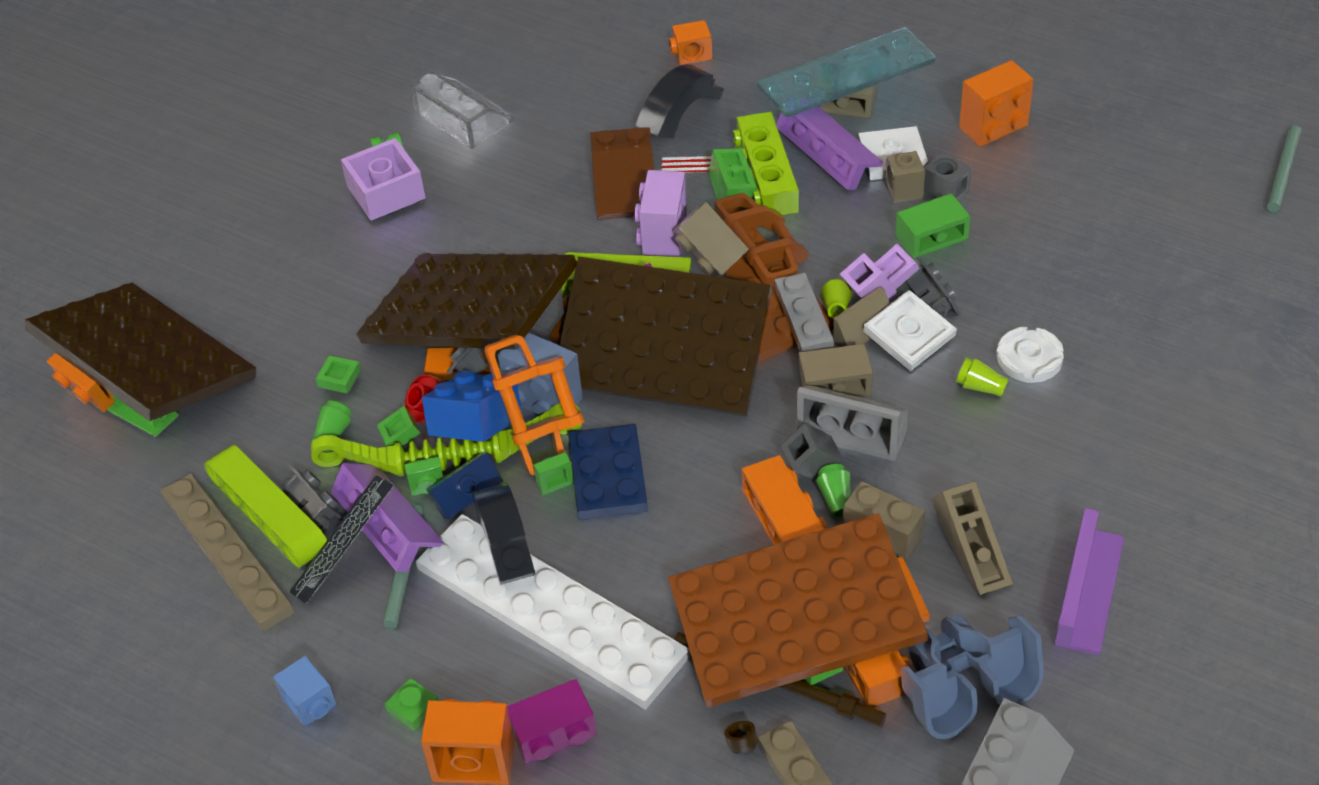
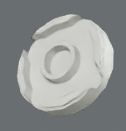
(1030, 354)

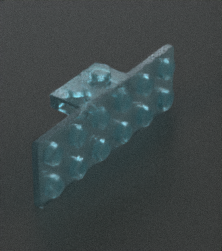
(846, 72)

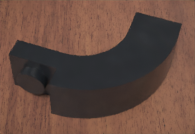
(673, 96)
(504, 532)

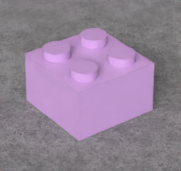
(383, 179)
(660, 212)

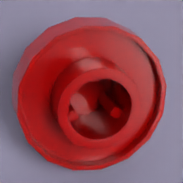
(420, 387)

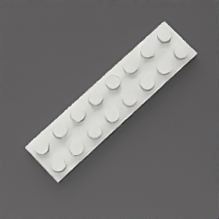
(559, 615)

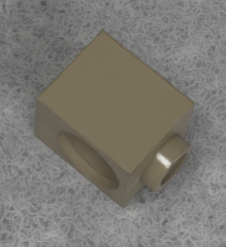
(905, 176)

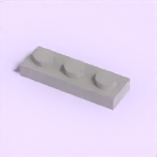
(803, 313)

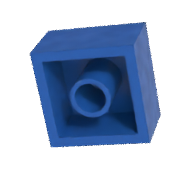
(466, 408)

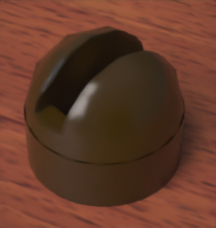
(741, 737)

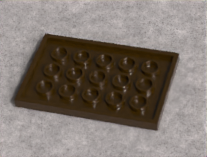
(467, 299)
(666, 334)
(140, 350)

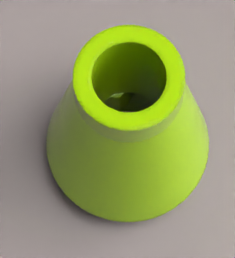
(835, 296)
(979, 377)

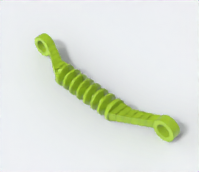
(394, 457)

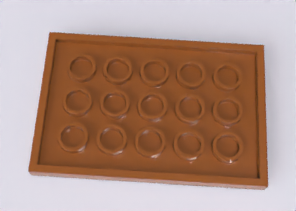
(796, 610)

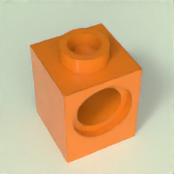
(691, 42)

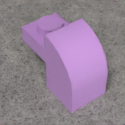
(888, 272)

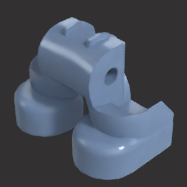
(944, 698)

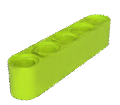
(266, 505)

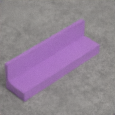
(829, 145)
(395, 525)
(1089, 587)

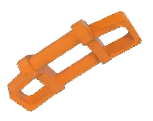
(533, 369)

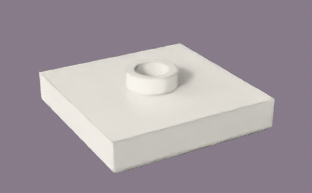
(891, 142)
(909, 330)

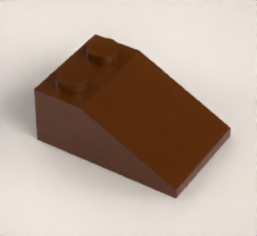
(619, 167)

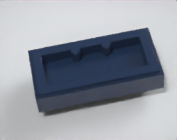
(456, 489)

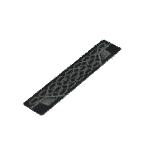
(341, 539)

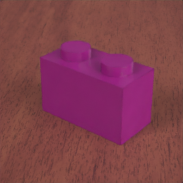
(551, 721)

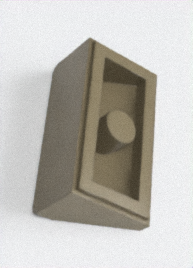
(850, 323)

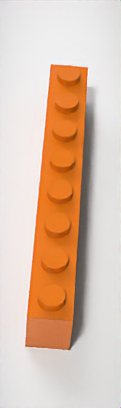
(789, 514)

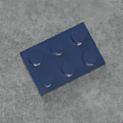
(607, 472)

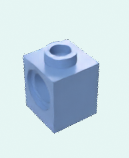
(305, 691)

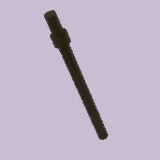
(845, 705)

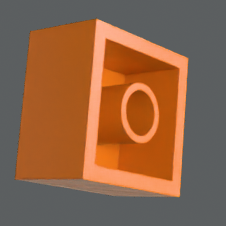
(996, 103)
(468, 742)

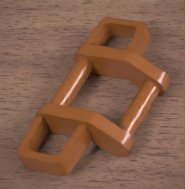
(758, 256)

